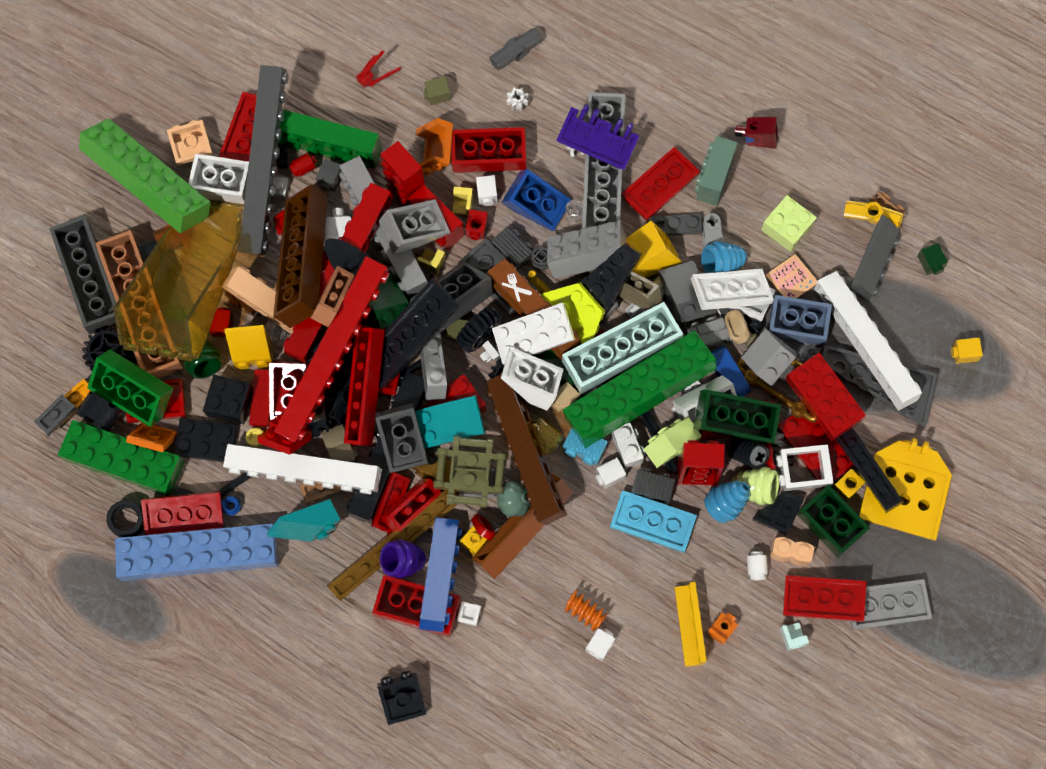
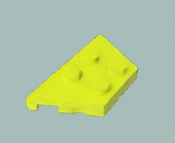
(581, 308)

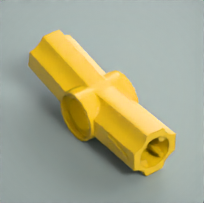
(861, 211)

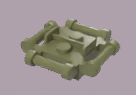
(470, 472)

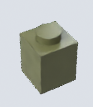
(436, 91)

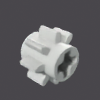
(512, 99)

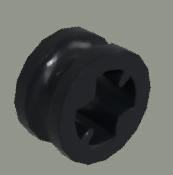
(754, 326)

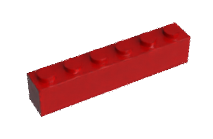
(364, 387)

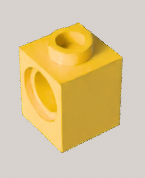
(844, 491)
(473, 541)

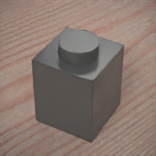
(328, 175)

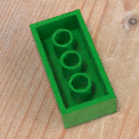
(130, 388)

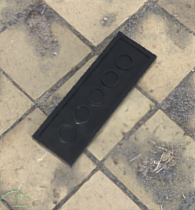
(414, 329)

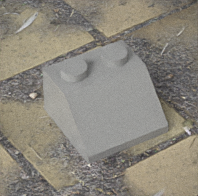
(768, 356)

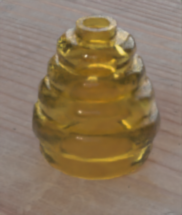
(548, 435)

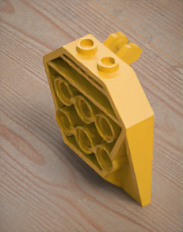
(921, 465)

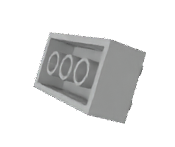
(583, 248)

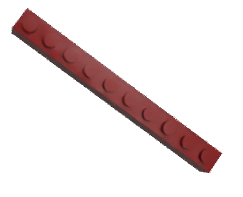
(359, 234)
(331, 350)

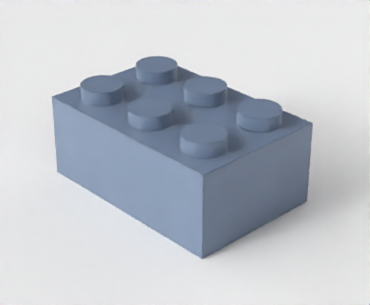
(800, 320)

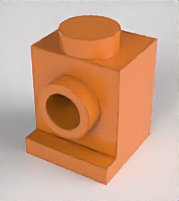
(718, 633)

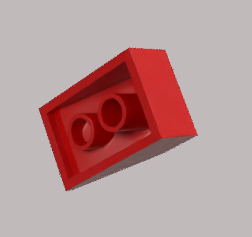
(283, 382)
(457, 390)

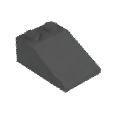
(681, 293)
(401, 437)

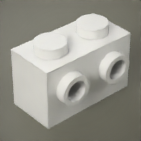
(627, 446)

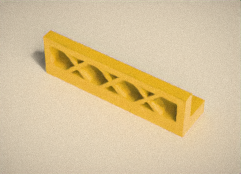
(690, 625)

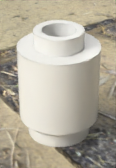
(757, 566)

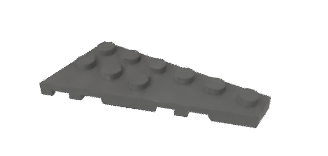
(855, 371)

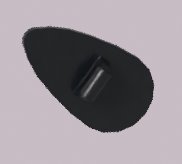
(344, 256)

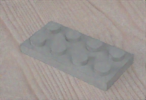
(895, 604)

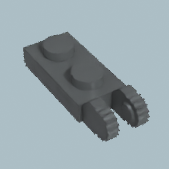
(679, 224)

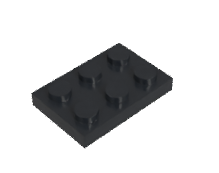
(204, 439)

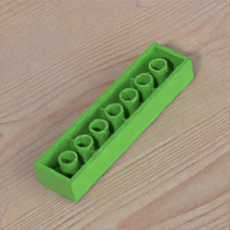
(144, 175)

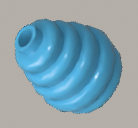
(722, 257)
(727, 500)

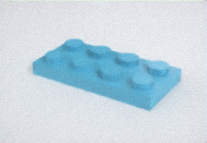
(653, 521)

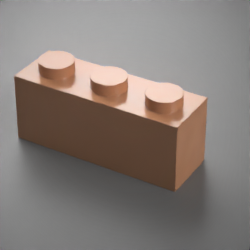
(332, 296)

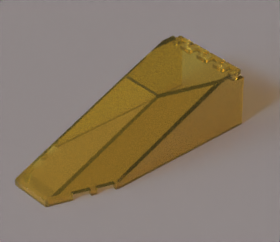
(180, 287)

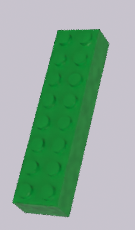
(639, 389)

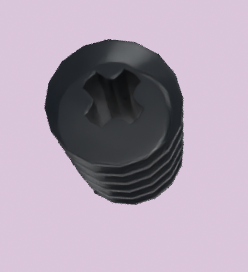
(748, 452)

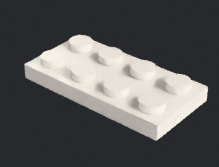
(732, 289)
(535, 332)

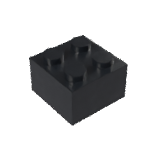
(228, 399)

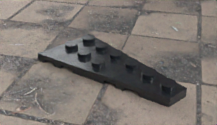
(610, 276)

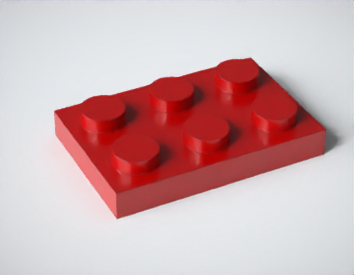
(176, 403)

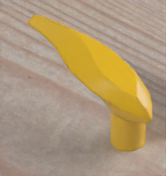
(537, 282)

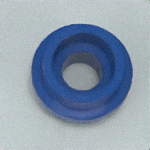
(228, 500)

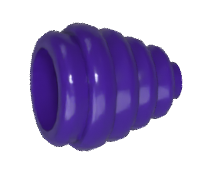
(401, 559)

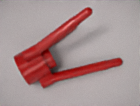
(365, 76)

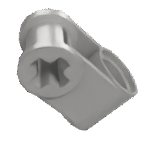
(709, 232)

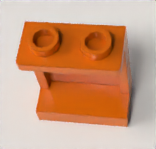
(437, 145)

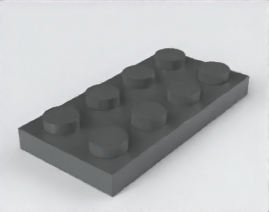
(483, 258)

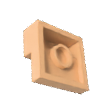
(188, 141)

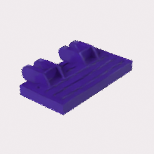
(598, 140)

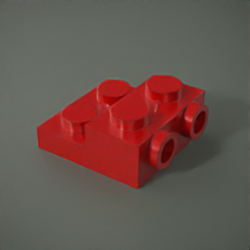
(280, 443)

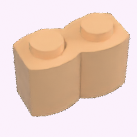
(786, 550)

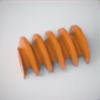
(585, 611)

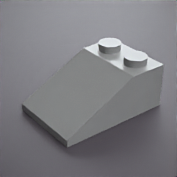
(413, 225)

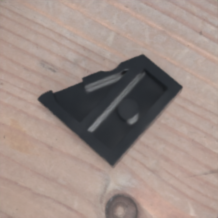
(780, 514)

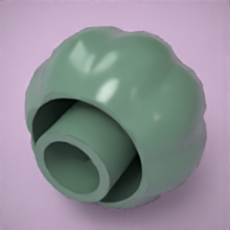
(514, 500)

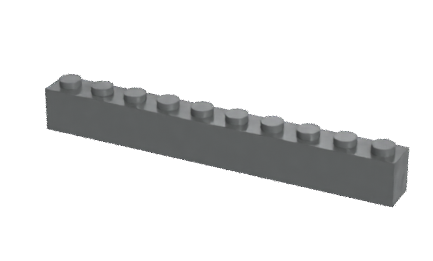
(262, 160)

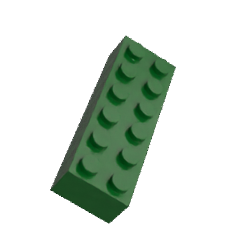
(329, 139)
(121, 460)

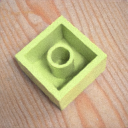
(788, 223)
(670, 441)

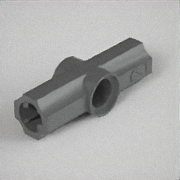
(515, 49)

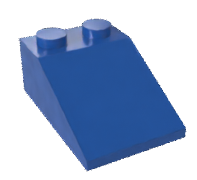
(536, 200)

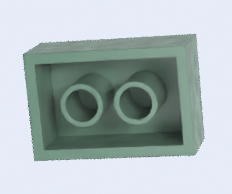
(715, 170)

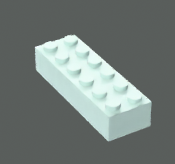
(621, 347)

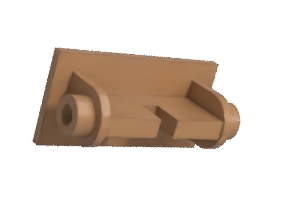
(884, 200)

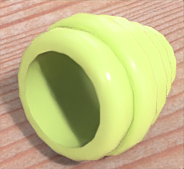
(762, 484)

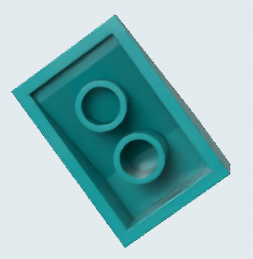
(443, 421)
(307, 524)

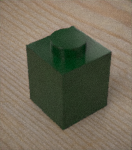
(933, 259)

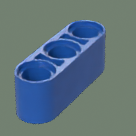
(728, 368)

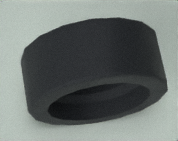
(117, 507)

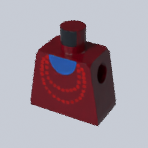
(759, 132)

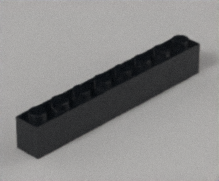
(363, 505)

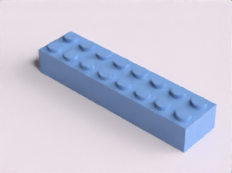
(195, 552)

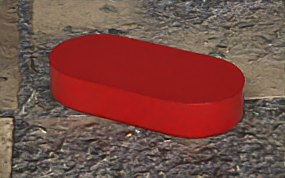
(483, 526)

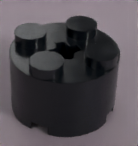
(99, 411)

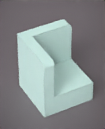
(793, 636)

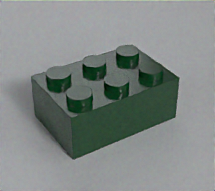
(833, 521)

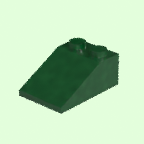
(387, 306)

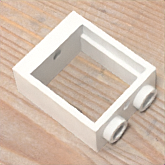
(824, 462)

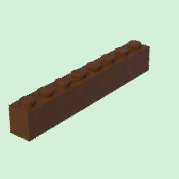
(527, 452)

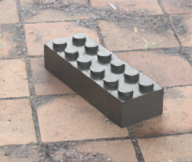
(85, 273)

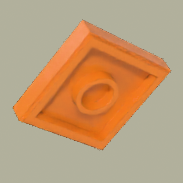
(152, 437)

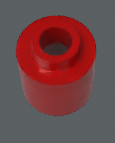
(303, 165)

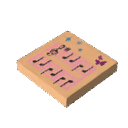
(791, 278)

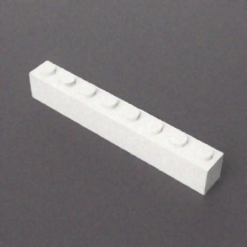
(868, 341)
(302, 468)

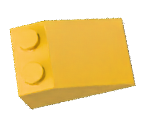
(249, 346)

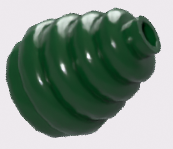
(206, 364)

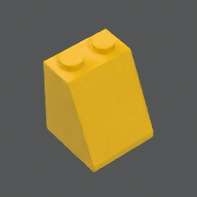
(656, 250)

